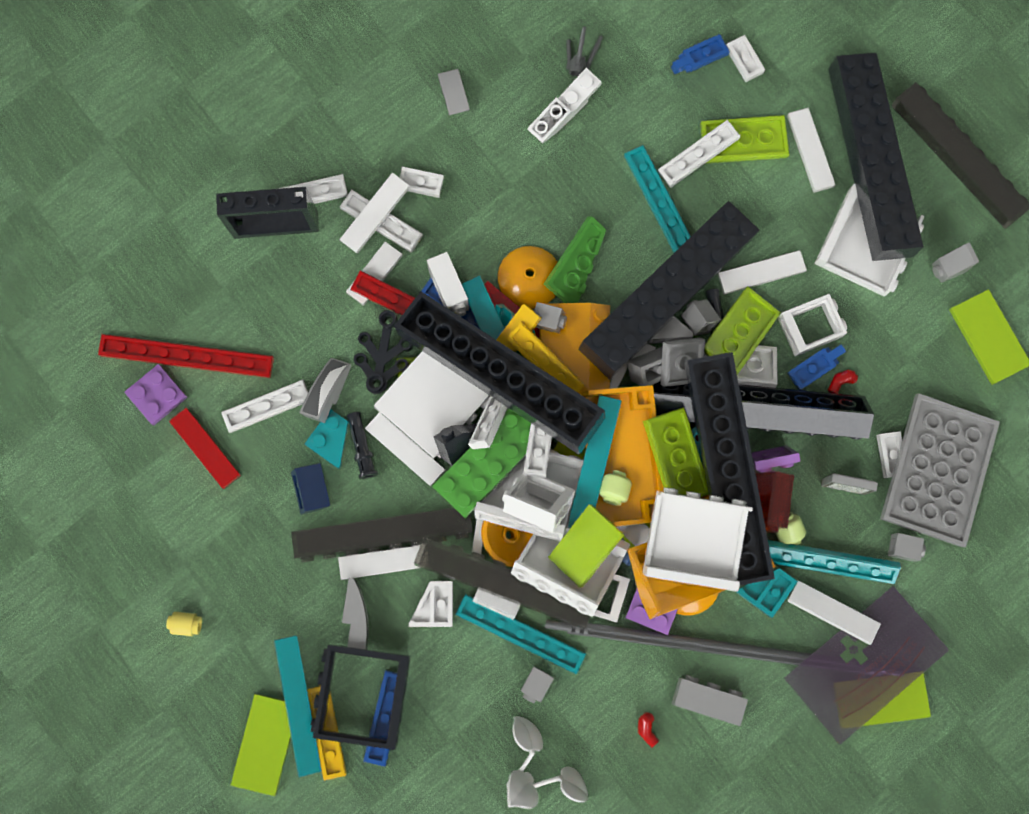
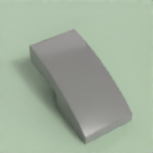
(453, 92)

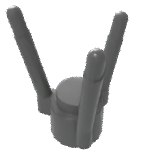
(578, 63)

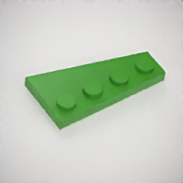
(572, 269)

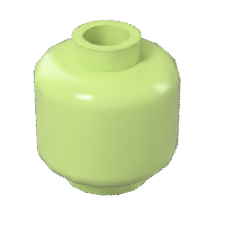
(615, 488)
(795, 531)

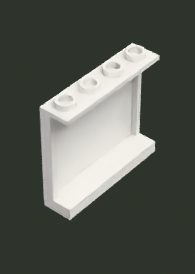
(848, 251)
(429, 400)
(560, 469)
(696, 539)
(542, 573)

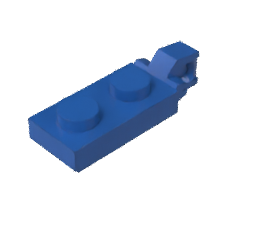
(700, 55)
(815, 366)

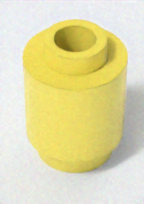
(184, 624)

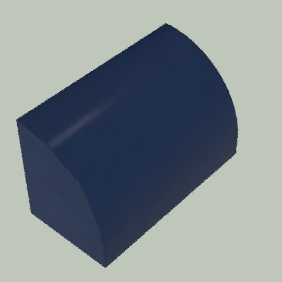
(310, 488)

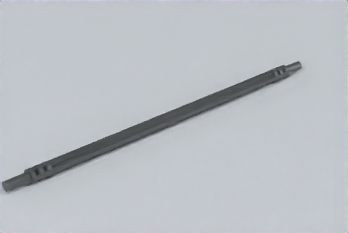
(682, 642)

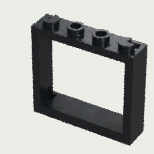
(267, 212)
(321, 700)

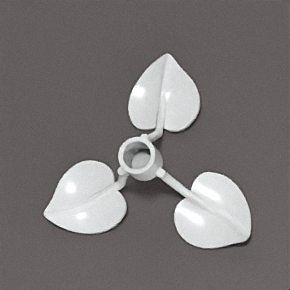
(520, 785)

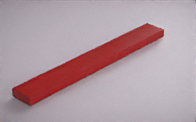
(186, 356)

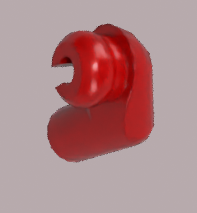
(847, 376)
(645, 727)

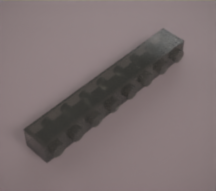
(961, 155)
(379, 533)
(492, 579)

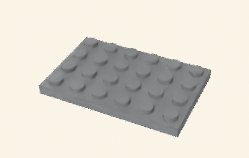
(940, 470)

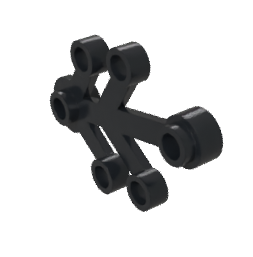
(382, 355)

